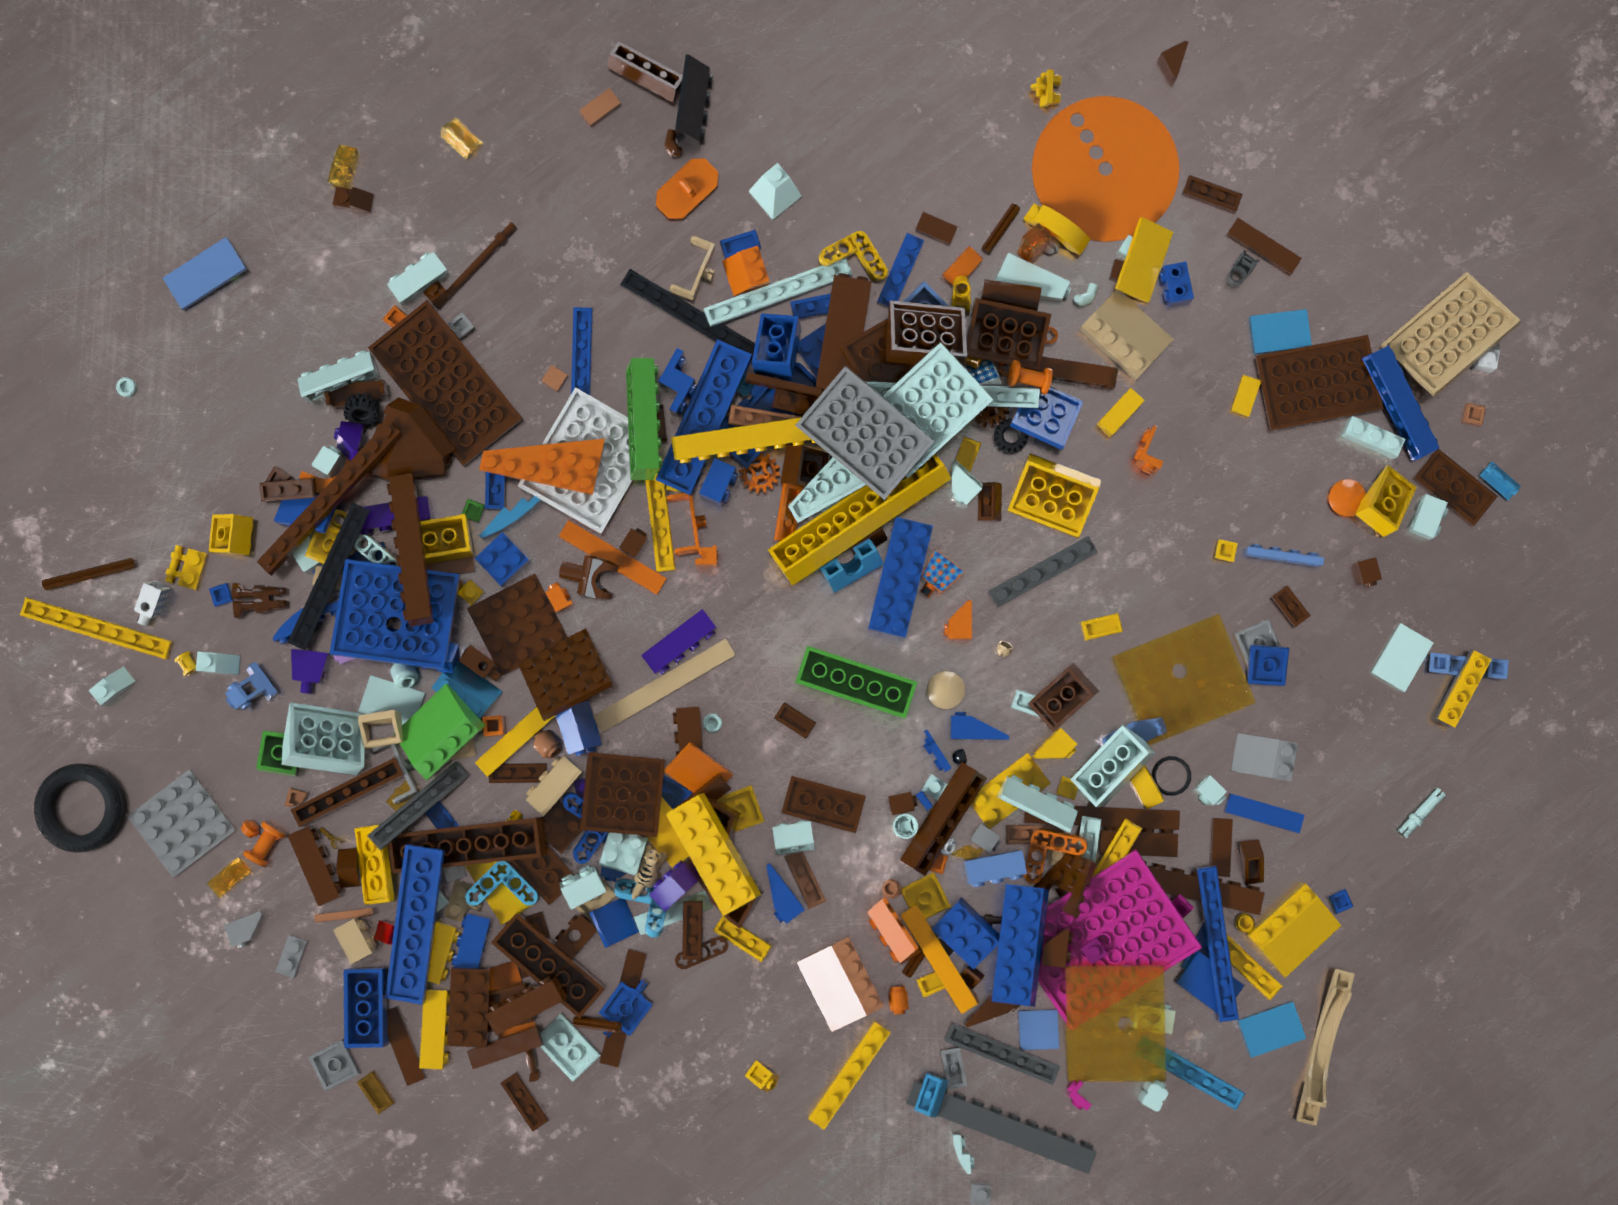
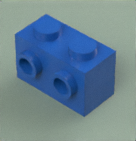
(1176, 283)

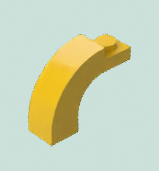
(1059, 226)

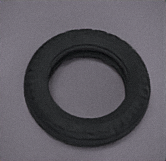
(44, 808)

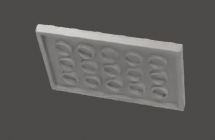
(865, 432)

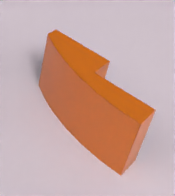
(964, 264)

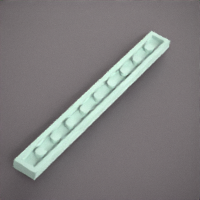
(1002, 395)

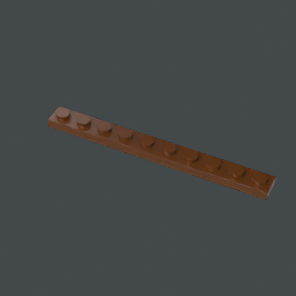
(329, 498)

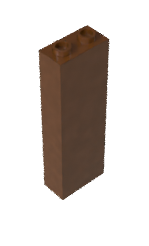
(844, 322)

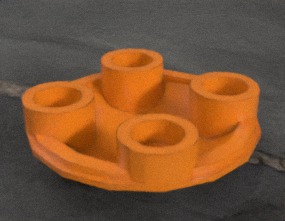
(1346, 497)

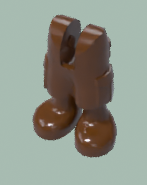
(263, 599)

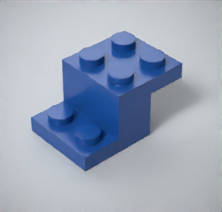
(677, 383)

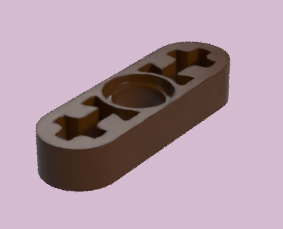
(717, 952)

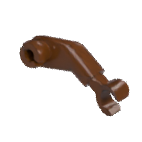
(532, 1065)

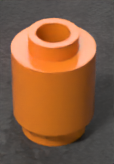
(898, 1000)

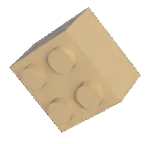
(356, 940)

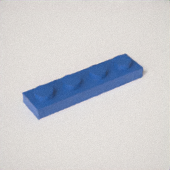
(900, 270)

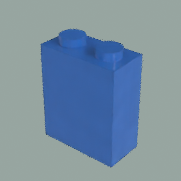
(579, 729)

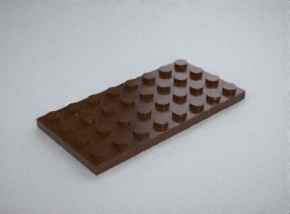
(446, 381)

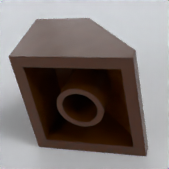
(802, 465)

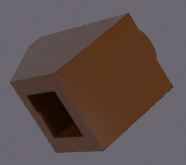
(1056, 948)

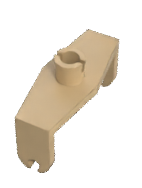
(704, 272)

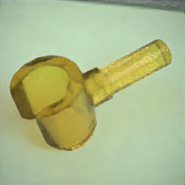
(330, 837)

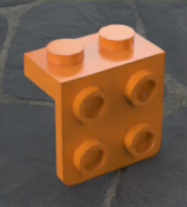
(1146, 462)

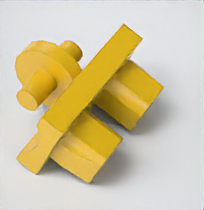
(1044, 88)

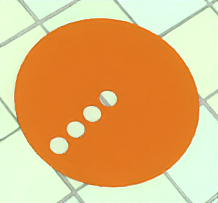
(1135, 146)

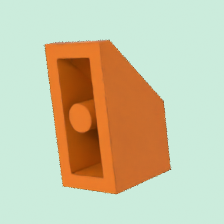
(960, 624)

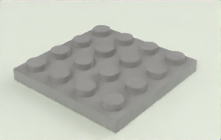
(181, 823)

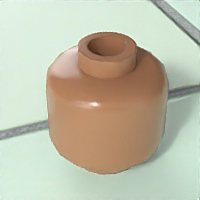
(547, 744)

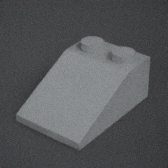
(1264, 757)

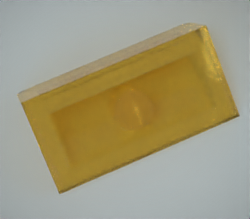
(460, 138)

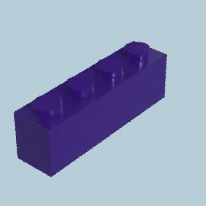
(381, 516)
(679, 641)

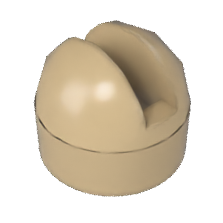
(1004, 648)

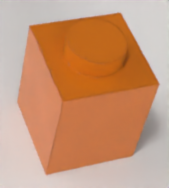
(494, 725)

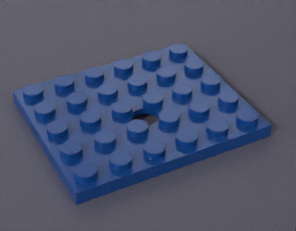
(372, 597)

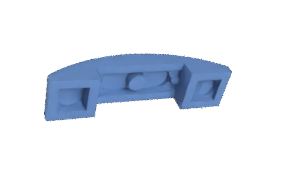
(1451, 664)

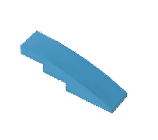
(506, 518)

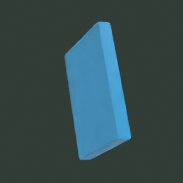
(1280, 331)
(1272, 1029)

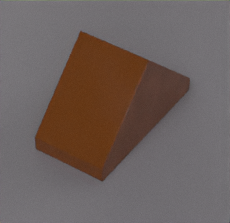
(1173, 58)
(348, 867)

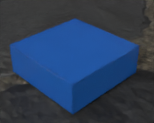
(221, 594)
(924, 800)
(1340, 901)

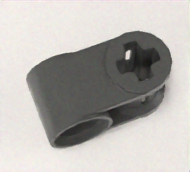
(1243, 267)

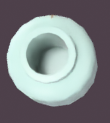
(404, 675)

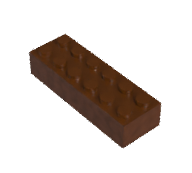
(542, 958)

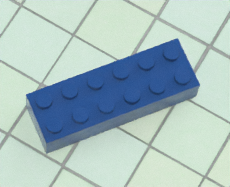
(900, 577)
(1020, 945)

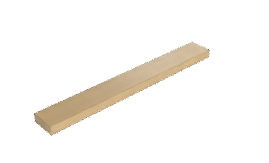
(664, 685)

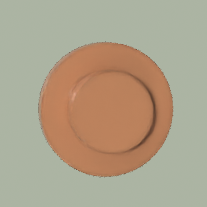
(891, 888)

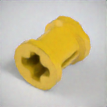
(186, 663)

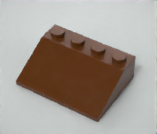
(919, 328)
(1007, 333)

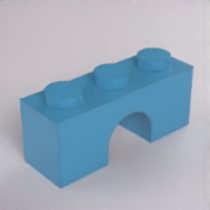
(864, 561)

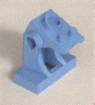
(237, 697)

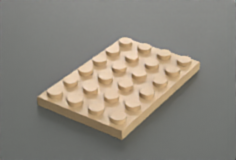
(1451, 334)

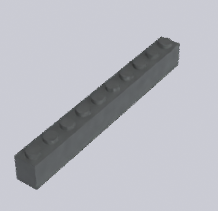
(1011, 1129)

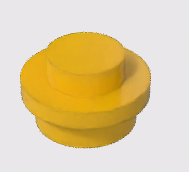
(1244, 922)

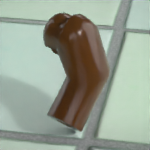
(670, 144)

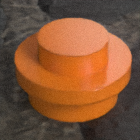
(250, 828)

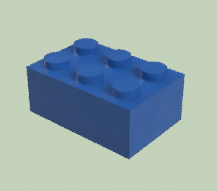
(776, 345)
(967, 933)

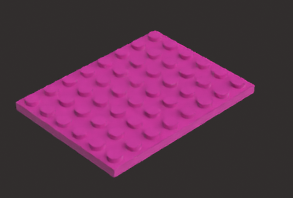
(1129, 918)

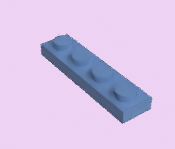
(1292, 556)

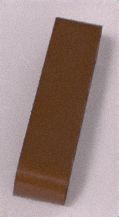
(1080, 372)

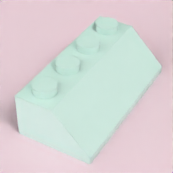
(333, 377)
(1112, 766)
(1040, 805)

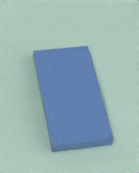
(204, 273)

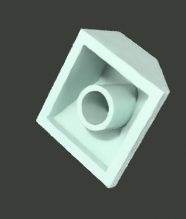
(775, 191)

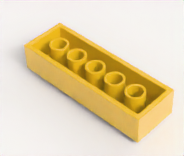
(713, 854)

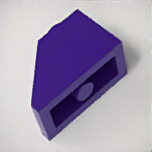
(349, 438)

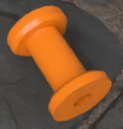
(1029, 377)
(264, 844)

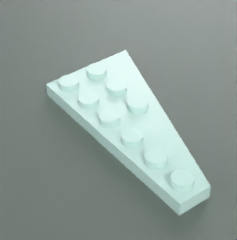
(824, 489)

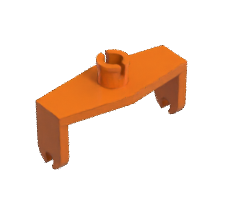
(697, 521)

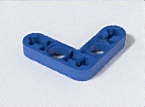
(579, 847)

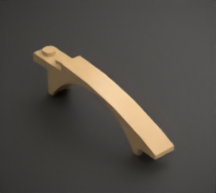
(1316, 1073)

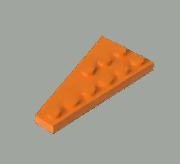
(558, 465)

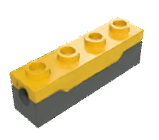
(1462, 688)

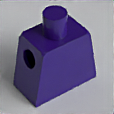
(309, 668)

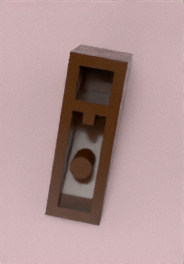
(989, 1010)

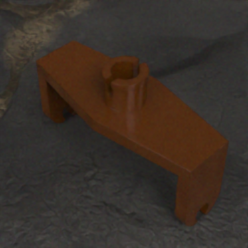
(338, 397)

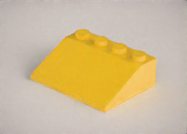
(1054, 495)
(1293, 929)

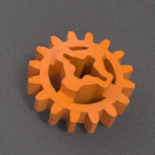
(766, 477)

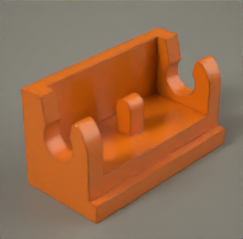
(710, 559)

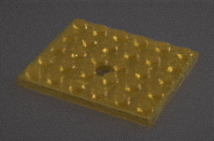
(1209, 689)
(1095, 1004)

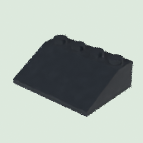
(693, 102)

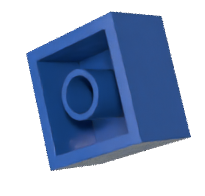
(718, 482)
(502, 559)

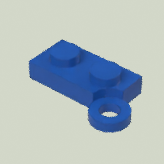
(932, 748)

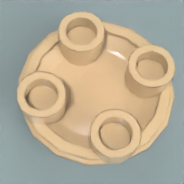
(945, 690)

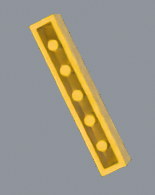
(849, 1075)

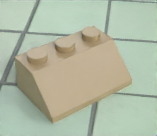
(553, 784)

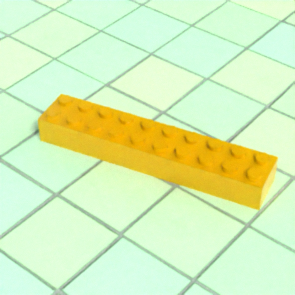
(852, 521)

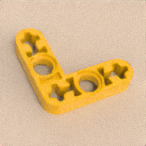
(855, 247)

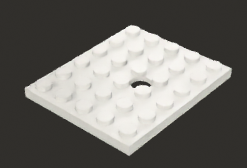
(584, 420)

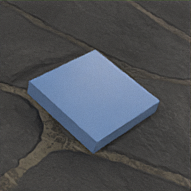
(1038, 1029)

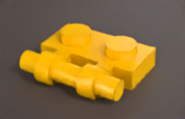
(192, 568)

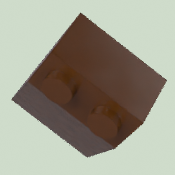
(1063, 697)

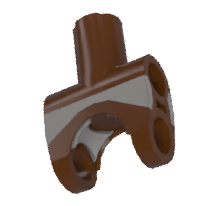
(588, 575)

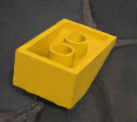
(1386, 501)

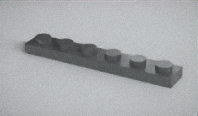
(1042, 571)
(418, 805)
(1002, 1053)

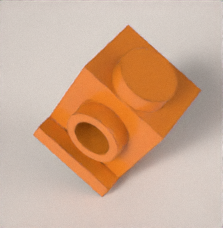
(558, 597)

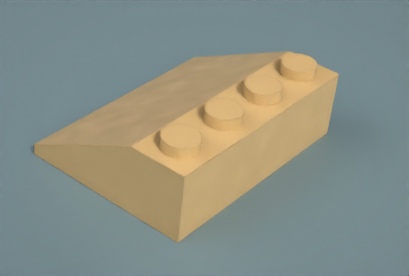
(1126, 334)

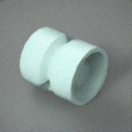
(905, 826)

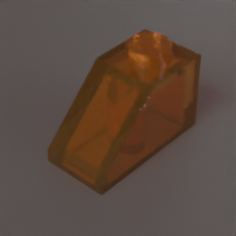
(1034, 243)

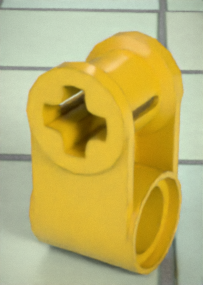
(959, 297)

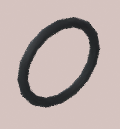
(1187, 769)

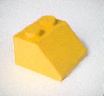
(230, 534)
(1056, 746)

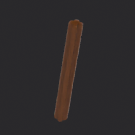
(89, 573)

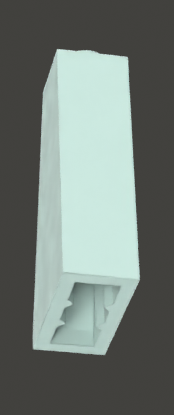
(1025, 273)

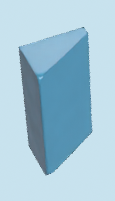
(931, 1095)

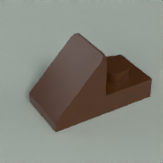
(353, 199)

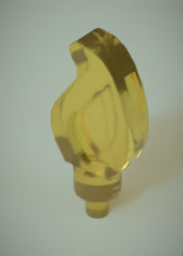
(967, 852)

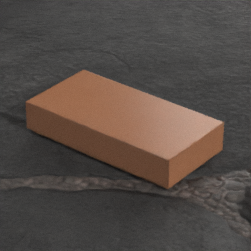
(600, 107)

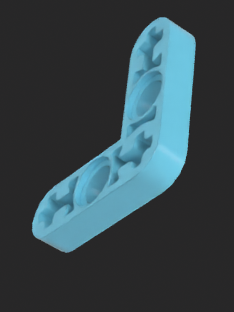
(505, 879)
(626, 894)

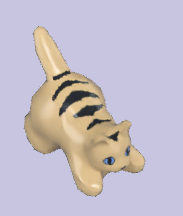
(648, 870)

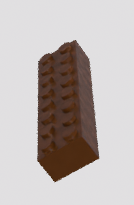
(476, 842)

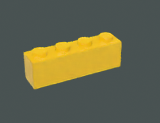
(434, 1029)

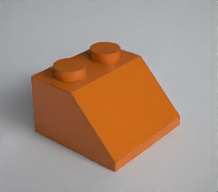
(746, 271)

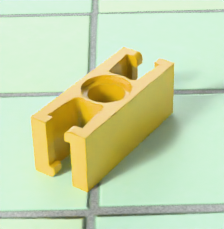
(1120, 412)

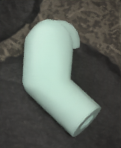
(1088, 297)

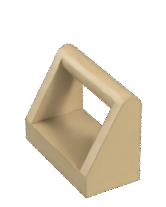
(380, 718)

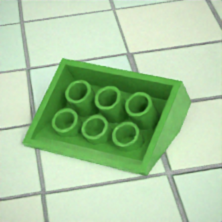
(439, 731)

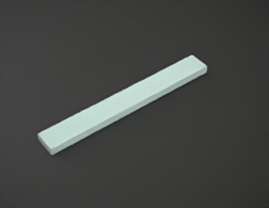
(775, 293)

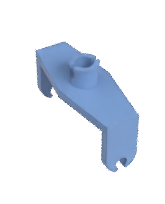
(1145, 729)

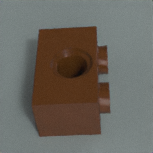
(570, 946)

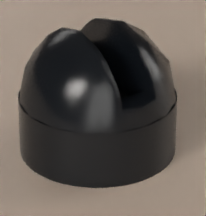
(959, 756)

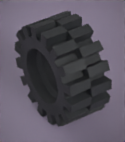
(361, 402)
(1003, 444)

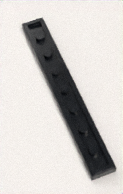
(683, 311)
(328, 576)

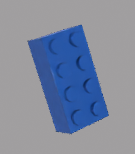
(365, 1007)

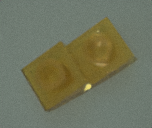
(341, 166)
(228, 878)

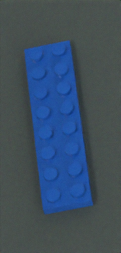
(706, 411)
(414, 924)

